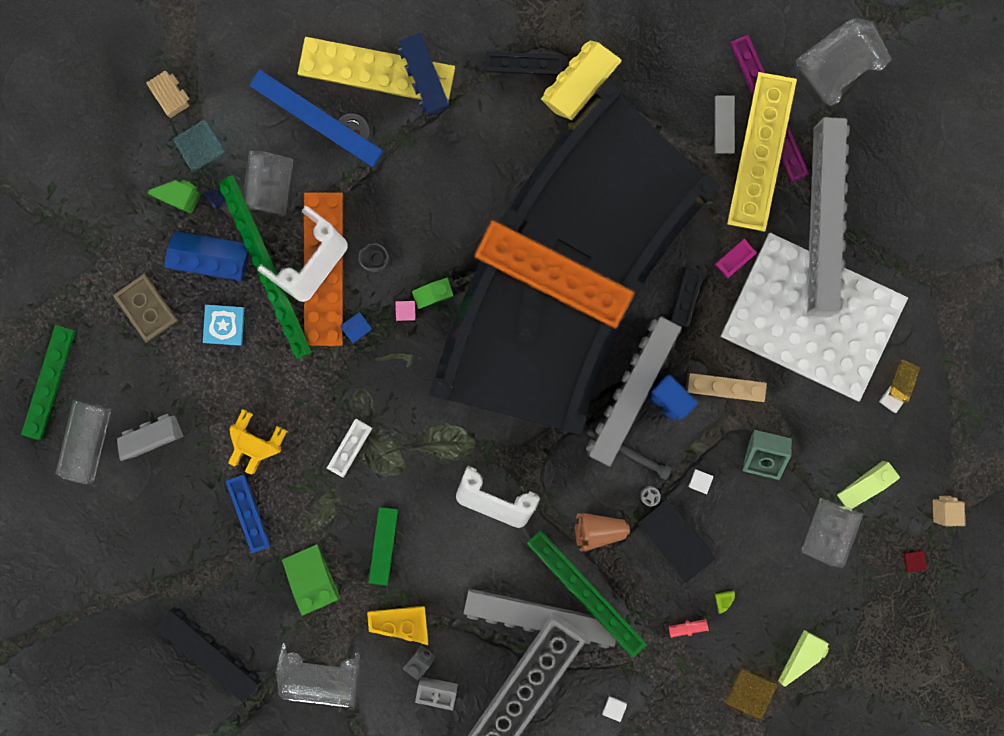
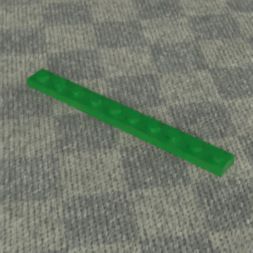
(260, 256)

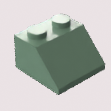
(767, 454)

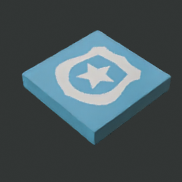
(223, 325)

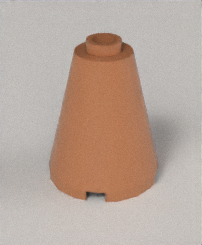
(598, 531)

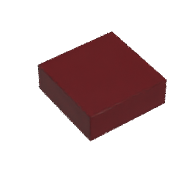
(915, 561)

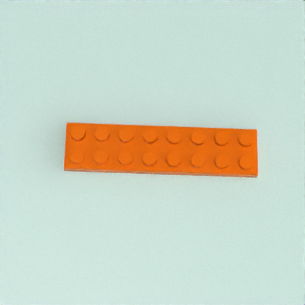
(554, 274)
(325, 308)

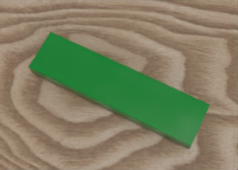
(383, 546)

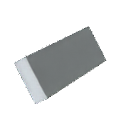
(724, 124)

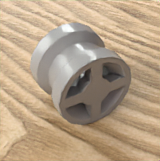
(653, 496)

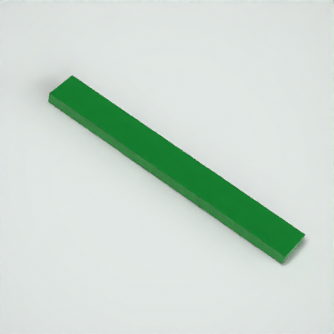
(586, 594)

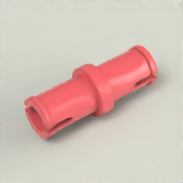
(688, 628)

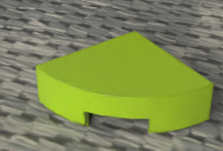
(724, 600)

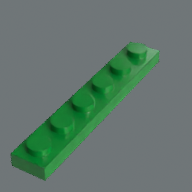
(48, 382)

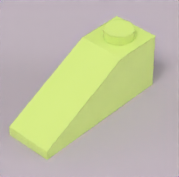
(869, 485)
(805, 655)

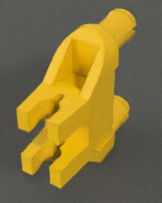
(252, 445)

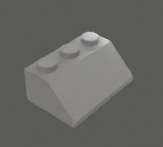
(148, 437)

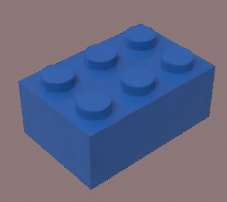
(671, 397)

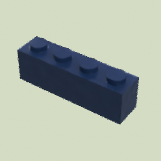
(424, 74)

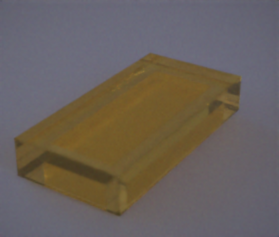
(904, 381)

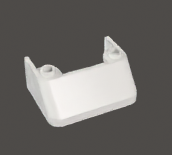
(305, 284)

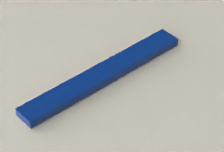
(316, 118)

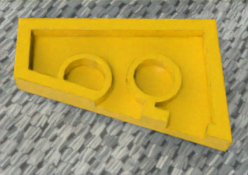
(401, 623)

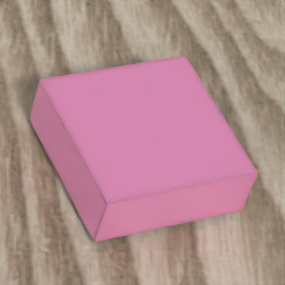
(405, 310)

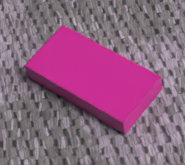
(735, 258)

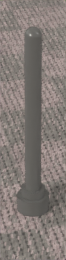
(662, 470)

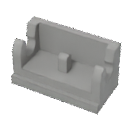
(436, 693)

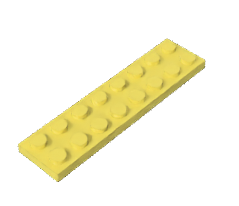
(364, 68)
(761, 151)

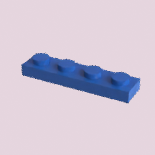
(248, 513)

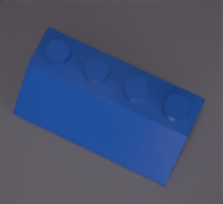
(207, 256)

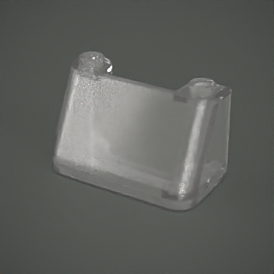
(843, 58)

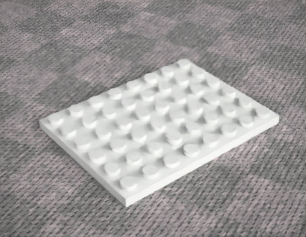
(829, 350)

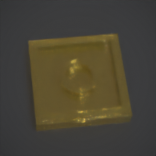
(751, 693)

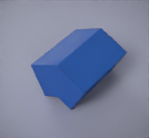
(356, 327)

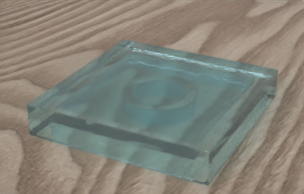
(199, 145)

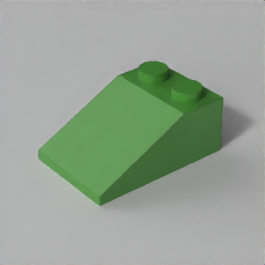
(310, 580)

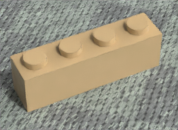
(725, 387)

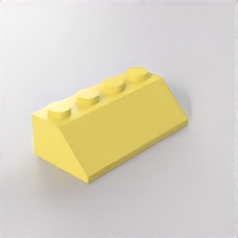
(580, 79)

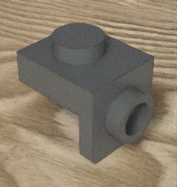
(419, 662)

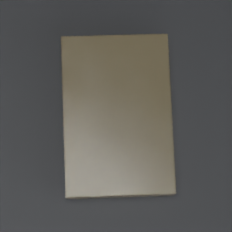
(145, 308)

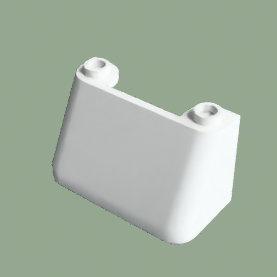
(514, 515)

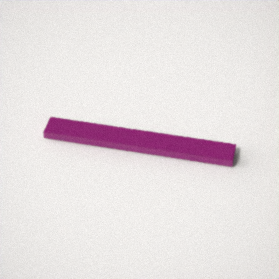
(750, 66)

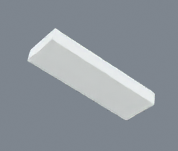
(349, 448)

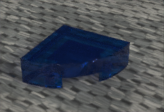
(215, 198)

